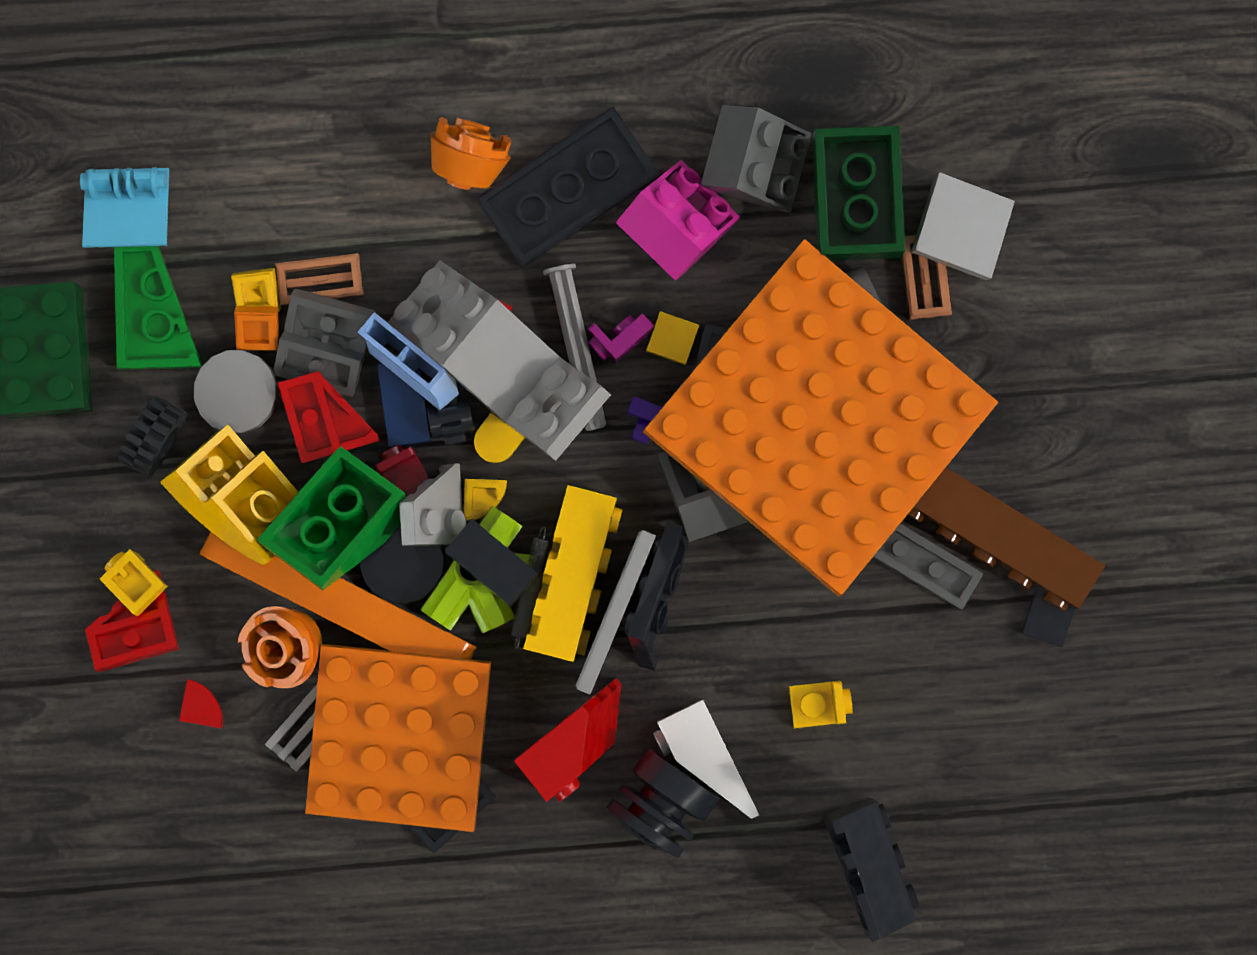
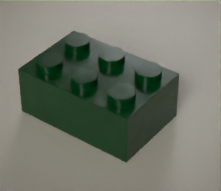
(858, 193)
(43, 351)

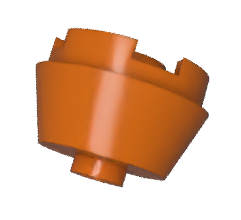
(467, 153)
(280, 647)

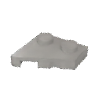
(434, 511)

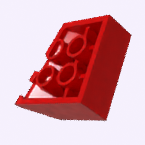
(572, 745)

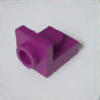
(627, 333)

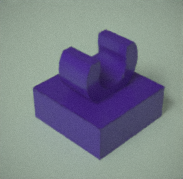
(644, 412)

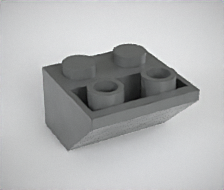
(756, 157)

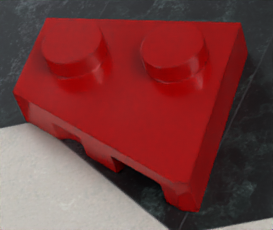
(322, 418)
(128, 638)

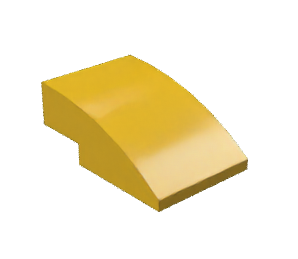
(231, 491)

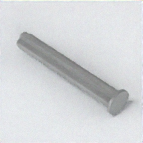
(573, 329)

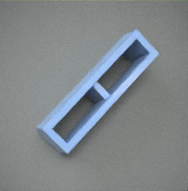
(442, 386)

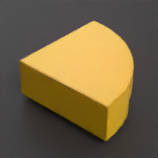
(481, 495)

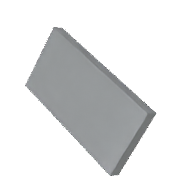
(615, 611)

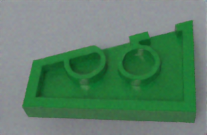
(148, 314)

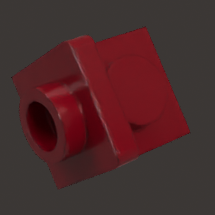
(402, 468)

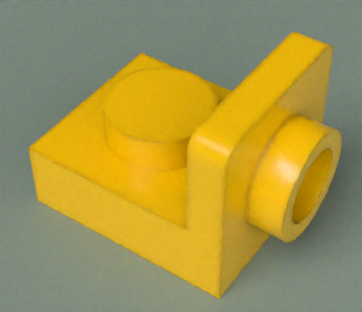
(132, 581)
(819, 704)

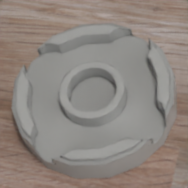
(236, 391)

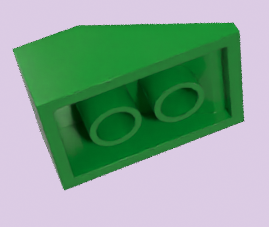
(335, 520)

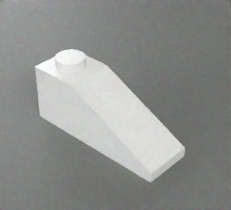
(700, 749)

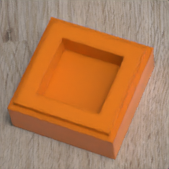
(256, 328)

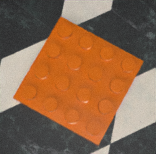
(398, 737)

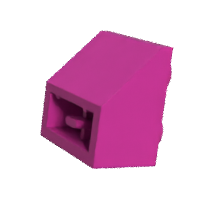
(677, 219)

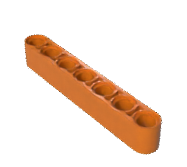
(344, 605)

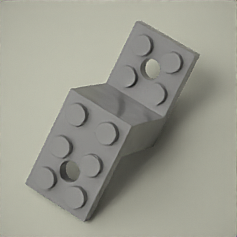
(498, 359)

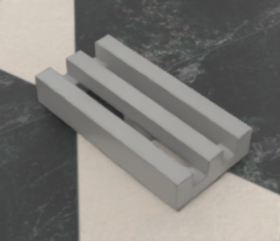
(285, 753)

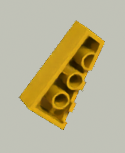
(572, 573)

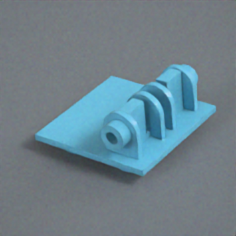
(125, 207)

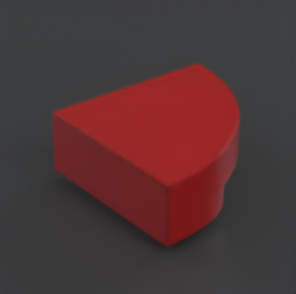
(200, 706)

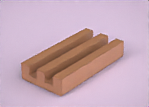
(343, 293)
(928, 311)

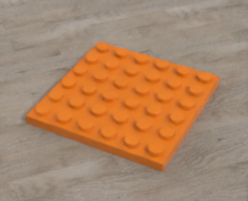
(820, 417)

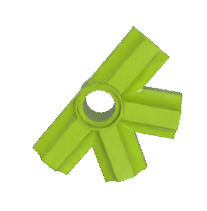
(456, 593)

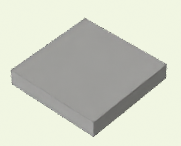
(962, 226)

